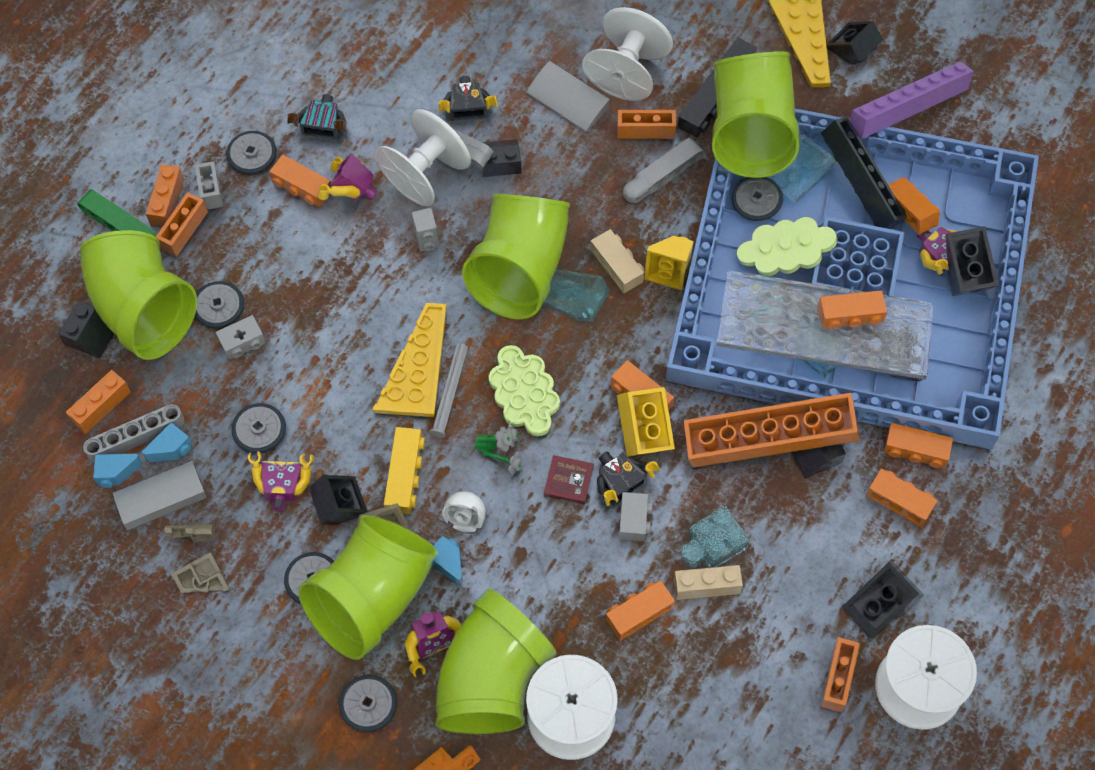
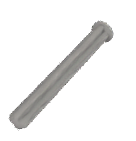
(449, 391)

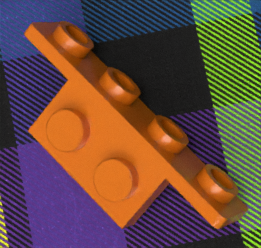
(442, 761)

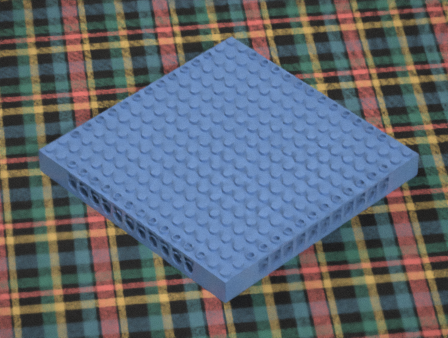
(969, 331)

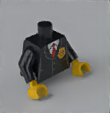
(467, 100)
(622, 475)

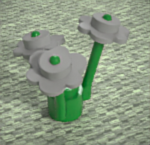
(503, 439)

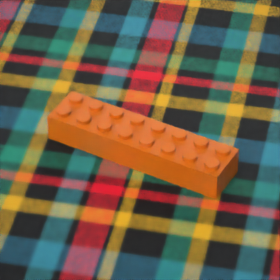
(771, 430)

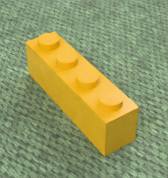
(403, 469)

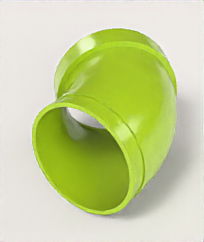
(755, 114)
(518, 255)
(135, 293)
(366, 585)
(489, 668)

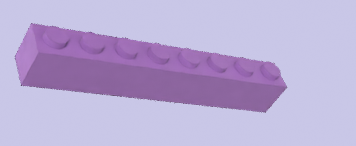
(911, 99)

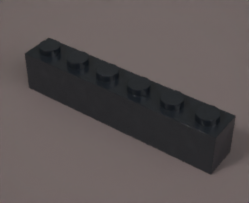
(703, 105)
(863, 174)

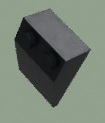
(970, 261)
(883, 599)

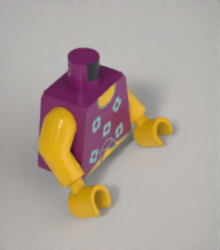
(350, 180)
(933, 250)
(281, 480)
(428, 637)

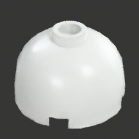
(464, 511)

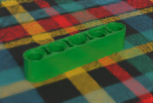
(110, 214)

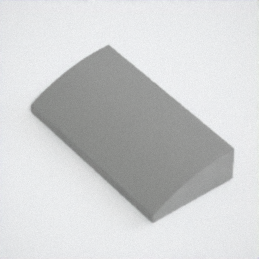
(568, 97)
(159, 495)

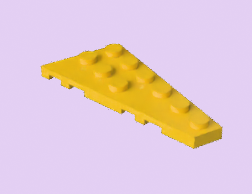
(804, 31)
(416, 373)

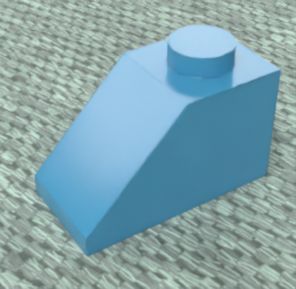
(168, 445)
(114, 468)
(448, 559)

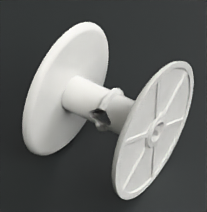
(635, 37)
(438, 142)
(925, 677)
(571, 707)

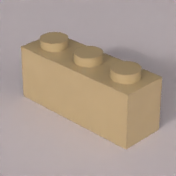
(617, 261)
(707, 582)

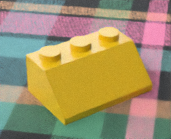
(669, 262)
(645, 421)

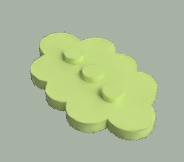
(787, 246)
(524, 390)

